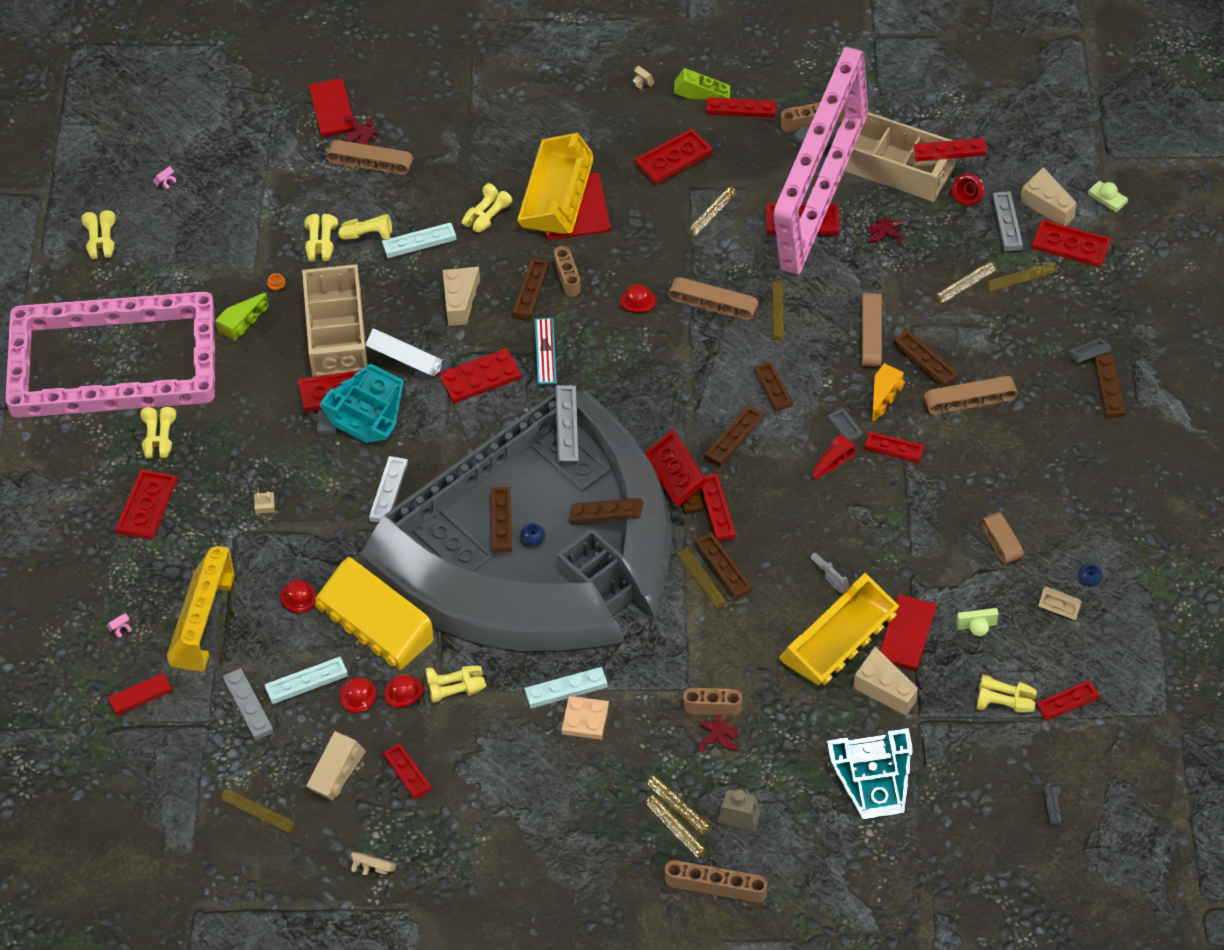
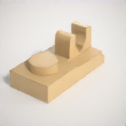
(1060, 603)
(381, 865)

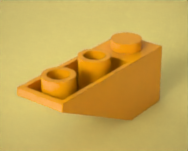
(886, 384)

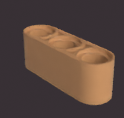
(567, 271)
(1001, 537)
(722, 700)

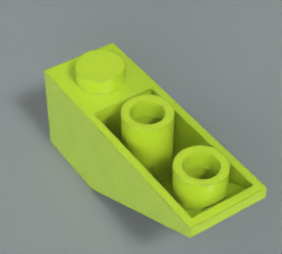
(697, 86)
(239, 317)

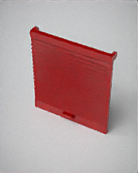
(592, 214)

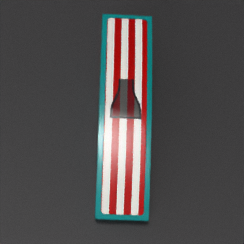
(545, 351)

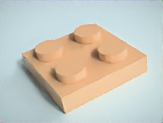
(585, 717)

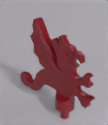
(364, 131)
(880, 230)
(718, 731)

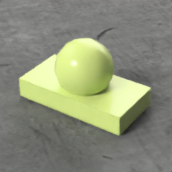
(1108, 195)
(977, 621)

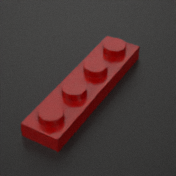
(741, 107)
(949, 149)
(717, 508)

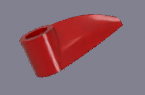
(840, 451)

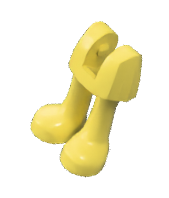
(478, 217)
(90, 221)
(353, 229)
(322, 246)
(150, 418)
(469, 675)
(1022, 694)

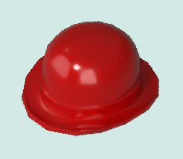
(967, 189)
(638, 299)
(298, 596)
(403, 690)
(358, 694)

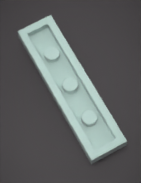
(419, 240)
(306, 680)
(564, 687)

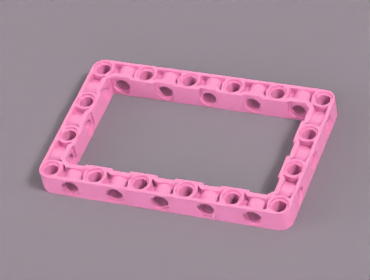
(846, 89)
(109, 312)

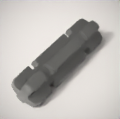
(1052, 806)

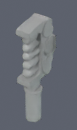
(835, 579)

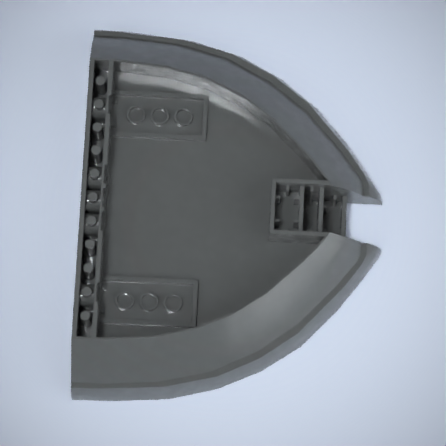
(540, 595)

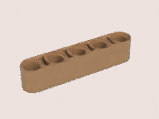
(794, 118)
(369, 157)
(713, 298)
(872, 329)
(970, 395)
(708, 874)

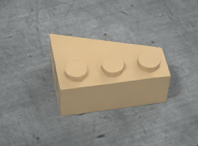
(1048, 198)
(460, 291)
(885, 683)
(335, 765)

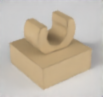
(642, 78)
(264, 502)

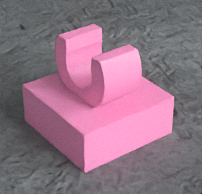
(164, 176)
(118, 623)

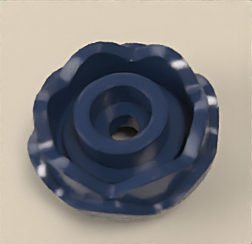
(532, 534)
(1087, 579)

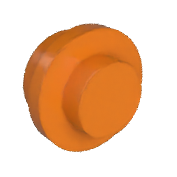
(276, 281)

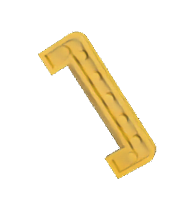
(556, 184)
(211, 574)
(375, 614)
(840, 631)

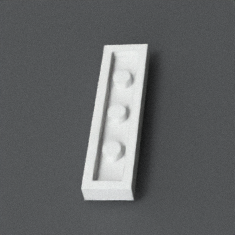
(388, 488)

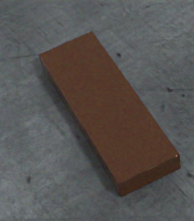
(773, 386)

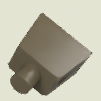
(739, 810)

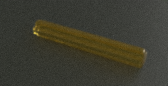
(711, 211)
(1021, 276)
(966, 281)
(778, 322)
(702, 577)
(678, 804)
(258, 810)
(675, 826)

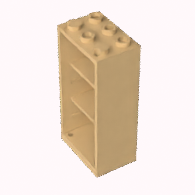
(887, 157)
(334, 320)

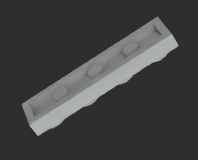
(1007, 221)
(566, 423)
(248, 704)

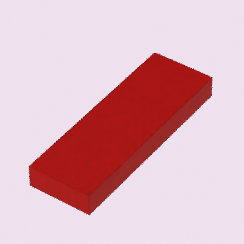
(894, 447)
(139, 694)
(1067, 700)
(407, 771)

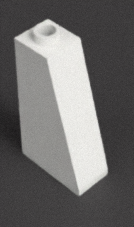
(404, 352)

